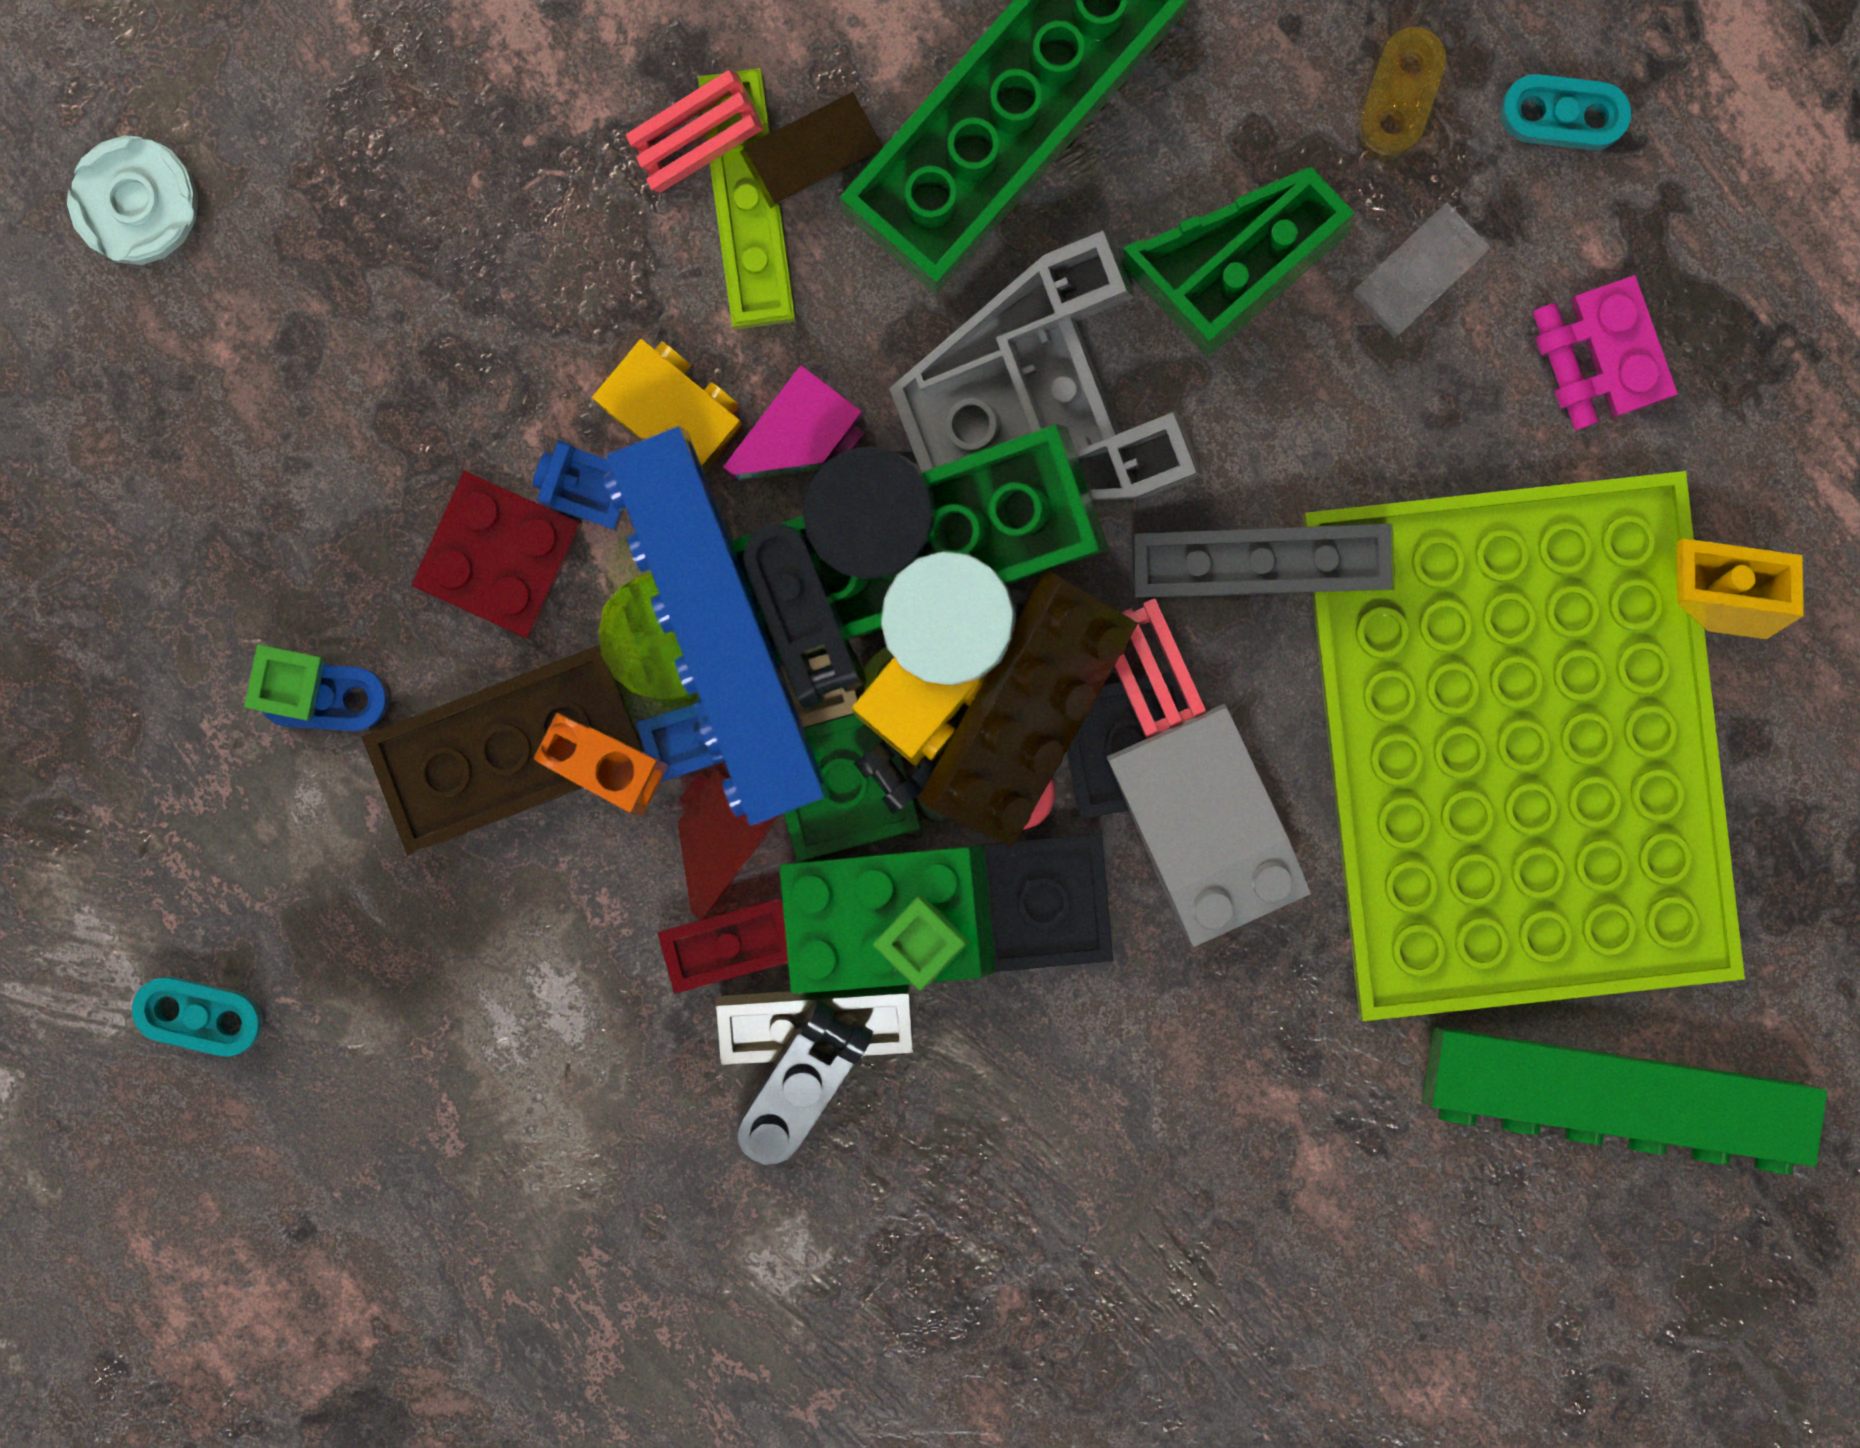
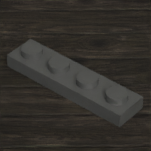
(1264, 561)

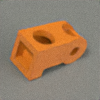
(601, 764)

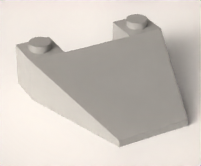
(1029, 368)

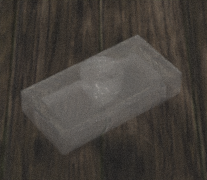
(1420, 270)

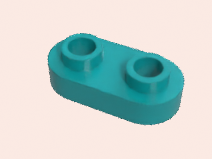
(1562, 112)
(199, 1016)

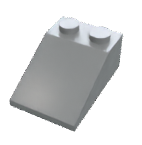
(1208, 825)

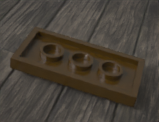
(1028, 710)
(476, 754)

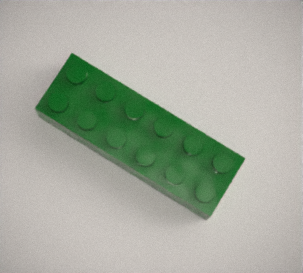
(999, 126)
(1007, 506)

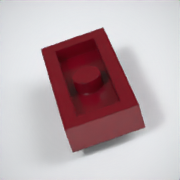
(725, 946)

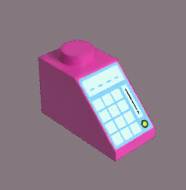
(797, 431)

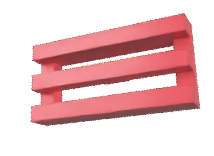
(684, 110)
(1153, 614)

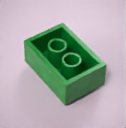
(847, 903)

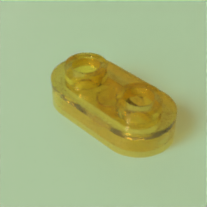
(1400, 93)

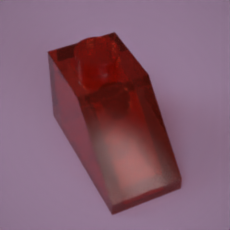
(714, 841)

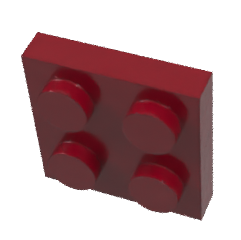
(496, 555)

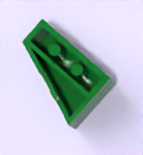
(1240, 258)

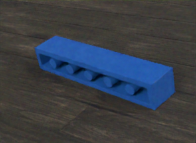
(716, 625)

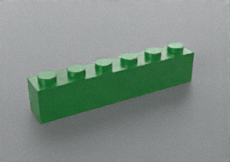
(1624, 1097)

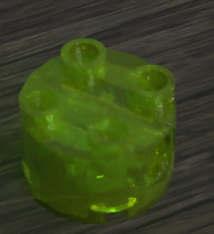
(636, 645)

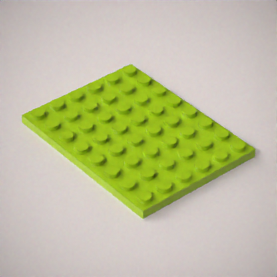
(1526, 753)

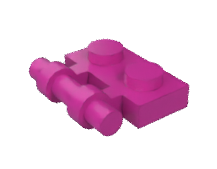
(1621, 347)

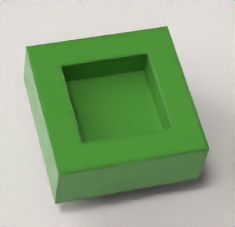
(284, 682)
(921, 943)

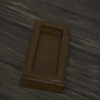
(811, 149)

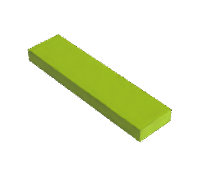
(748, 227)

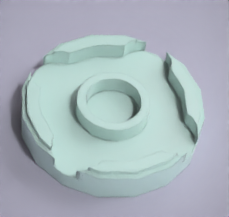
(132, 200)
(948, 618)

